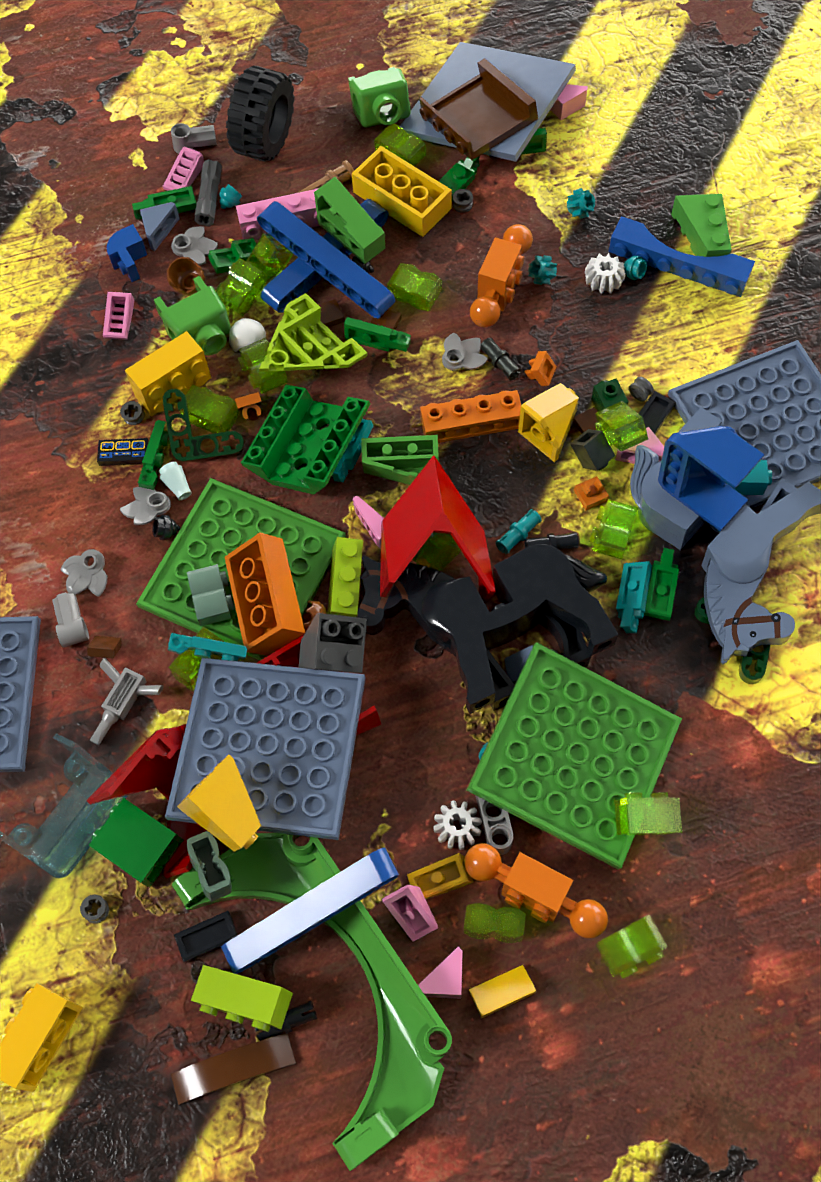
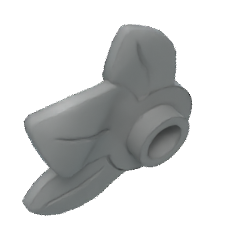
(193, 245)
(465, 352)
(146, 506)
(85, 576)

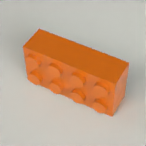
(264, 594)

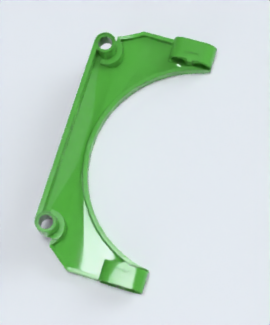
(405, 1063)

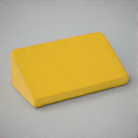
(502, 991)

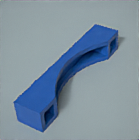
(723, 273)

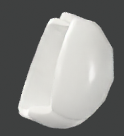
(245, 333)

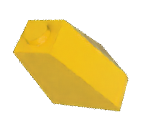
(548, 418)
(223, 806)

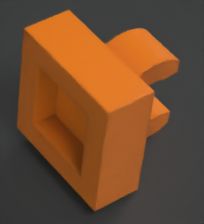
(541, 368)
(247, 402)
(591, 493)

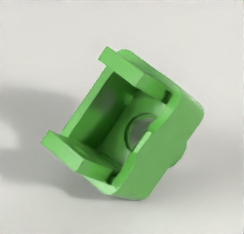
(375, 90)
(200, 315)

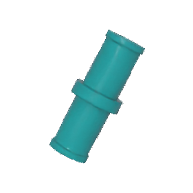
(518, 531)

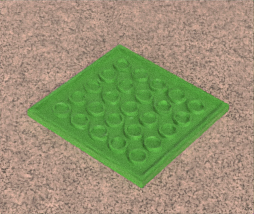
(217, 526)
(571, 750)

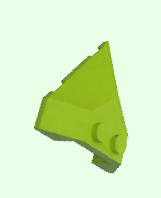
(306, 343)

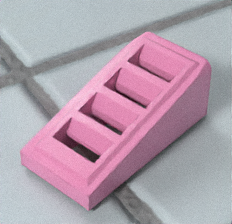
(186, 158)
(122, 299)
(369, 518)

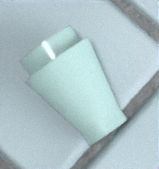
(175, 480)

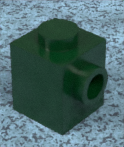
(607, 394)

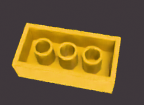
(402, 191)

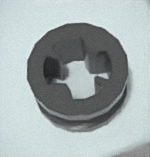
(462, 195)
(641, 389)
(126, 411)
(86, 905)

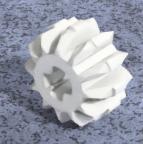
(604, 273)
(466, 819)

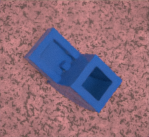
(125, 248)

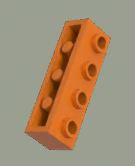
(472, 416)

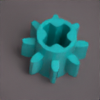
(580, 203)
(542, 270)

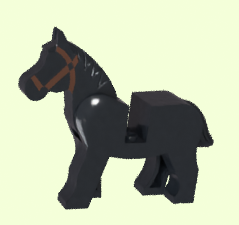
(533, 589)

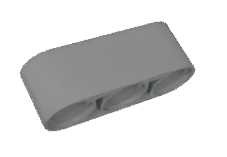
(495, 826)

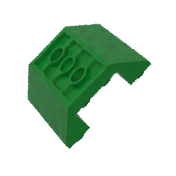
(294, 438)

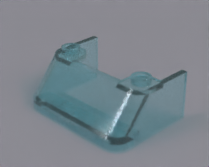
(70, 826)

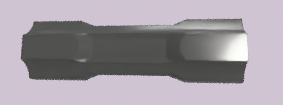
(208, 193)

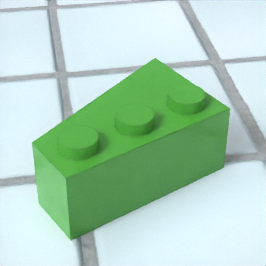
(348, 221)
(703, 223)
(398, 457)

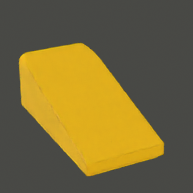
(441, 876)

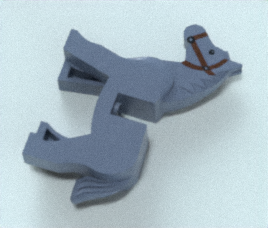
(736, 556)

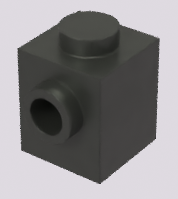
(592, 450)

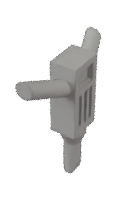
(121, 697)

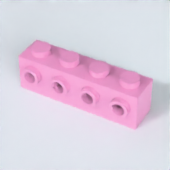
(299, 204)

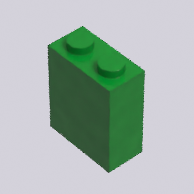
(135, 842)

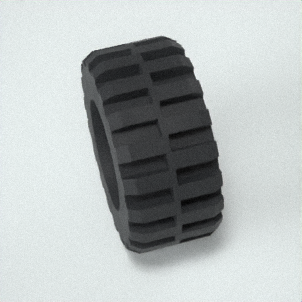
(260, 113)

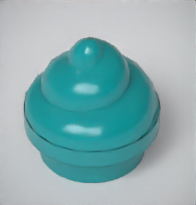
(229, 197)
(635, 267)

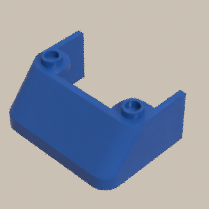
(700, 468)

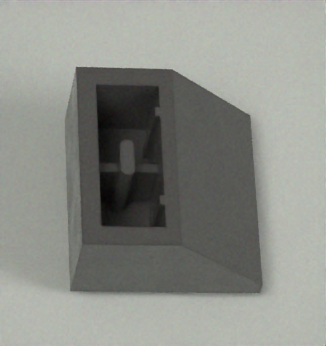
(334, 644)

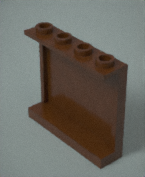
(481, 111)

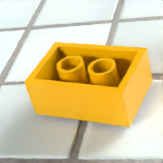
(169, 367)
(35, 1037)

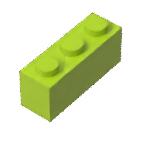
(345, 577)
(241, 998)

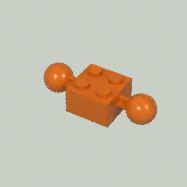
(500, 275)
(537, 889)

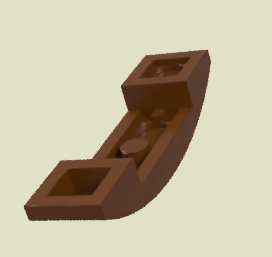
(232, 1068)

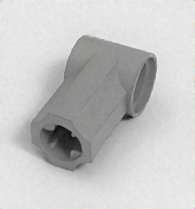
(193, 137)
(71, 626)

